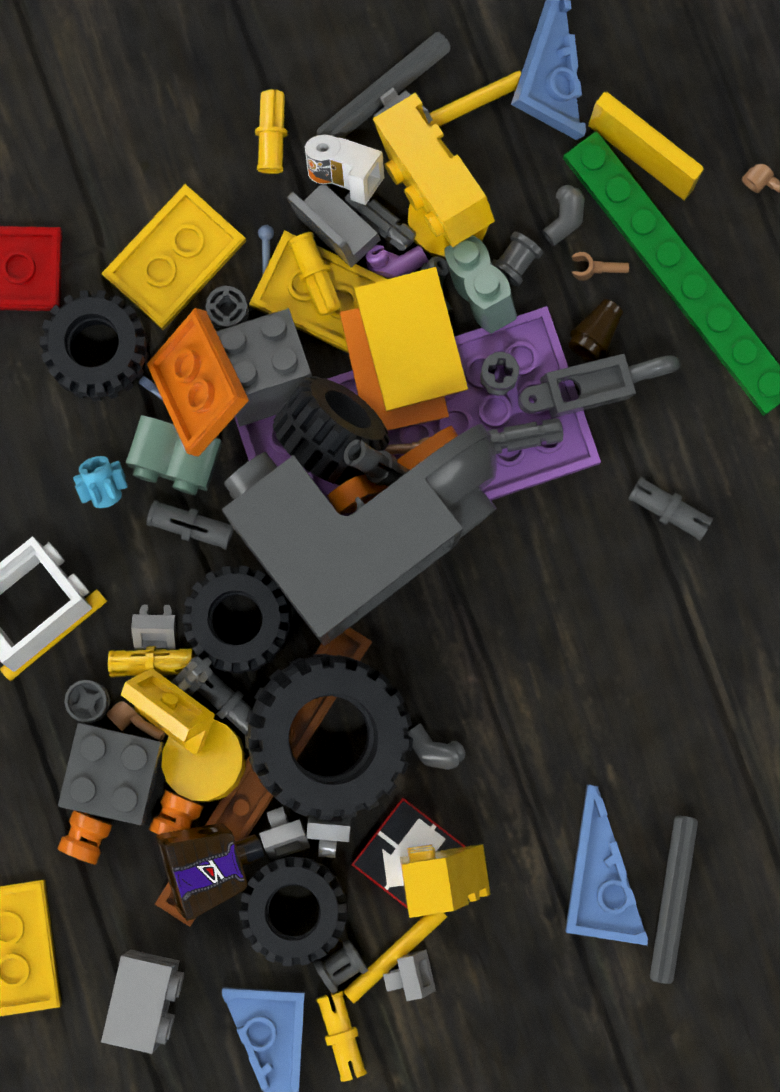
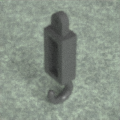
(598, 382)

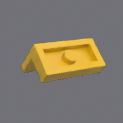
(169, 709)

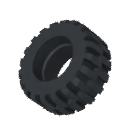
(368, 776)

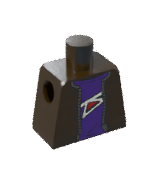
(206, 866)

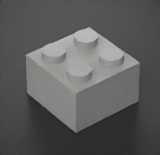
(141, 1001)

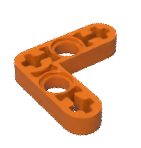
(344, 495)

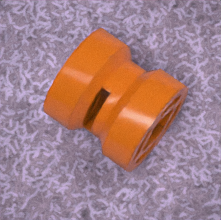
(175, 807)
(88, 827)

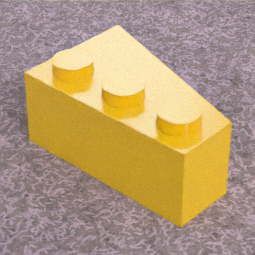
(431, 173)
(443, 878)

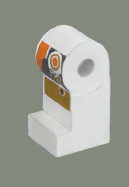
(345, 165)

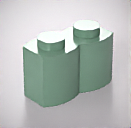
(481, 284)
(160, 453)

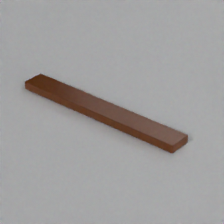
(250, 798)

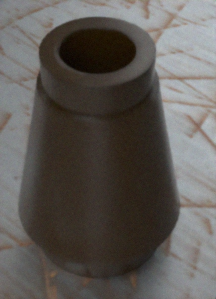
(596, 331)

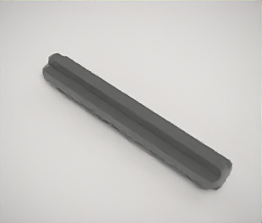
(397, 77)
(673, 899)

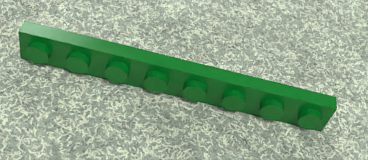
(677, 270)

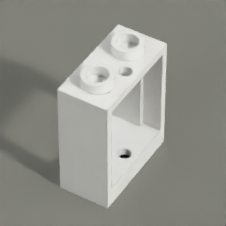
(12, 570)

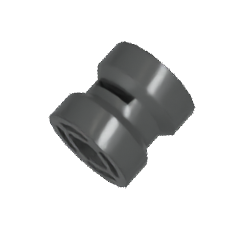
(228, 314)
(82, 698)

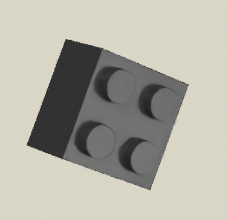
(267, 362)
(111, 774)

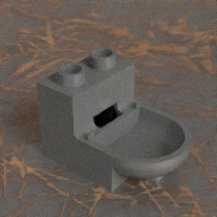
(348, 565)

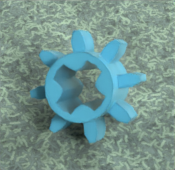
(100, 482)

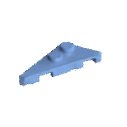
(549, 76)
(600, 891)
(271, 1032)

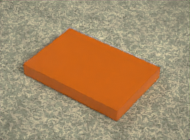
(197, 382)
(368, 385)

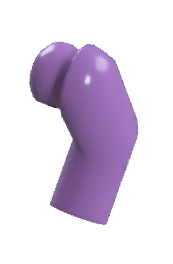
(393, 265)

